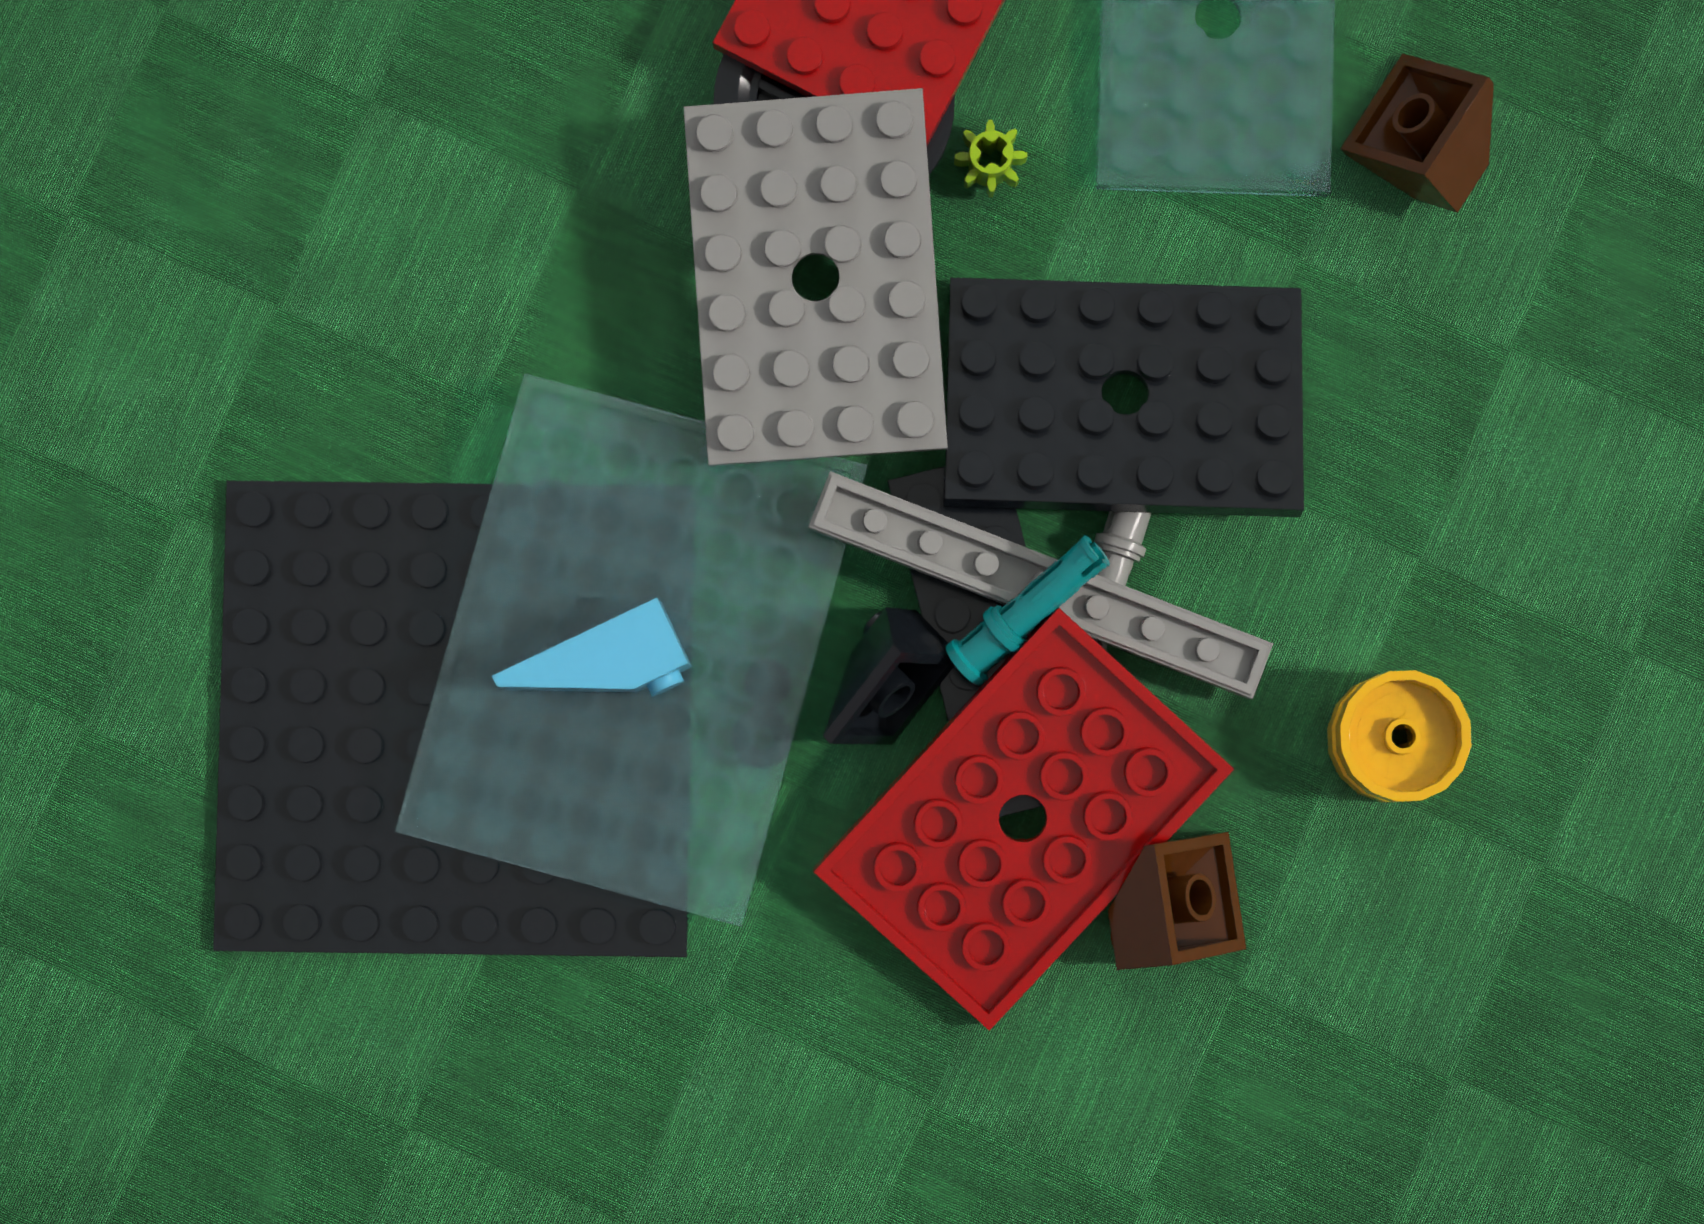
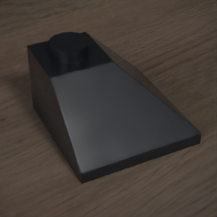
(887, 678)

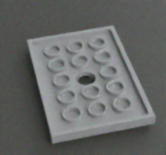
(795, 183)

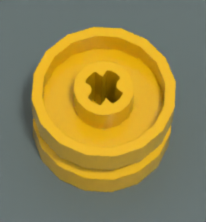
(1435, 730)

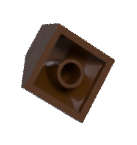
(1427, 131)
(1178, 905)

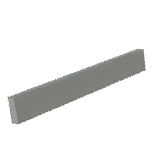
(1004, 569)

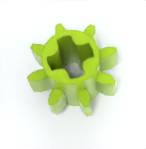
(988, 143)

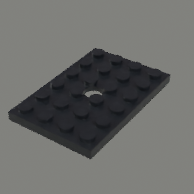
(1033, 417)

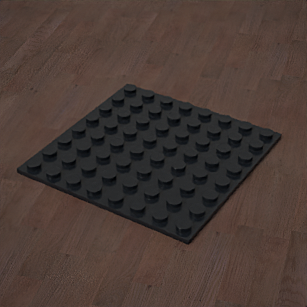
(326, 686)

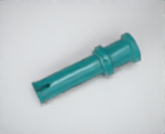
(1007, 626)

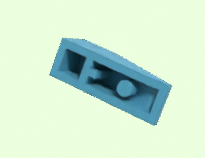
(616, 656)

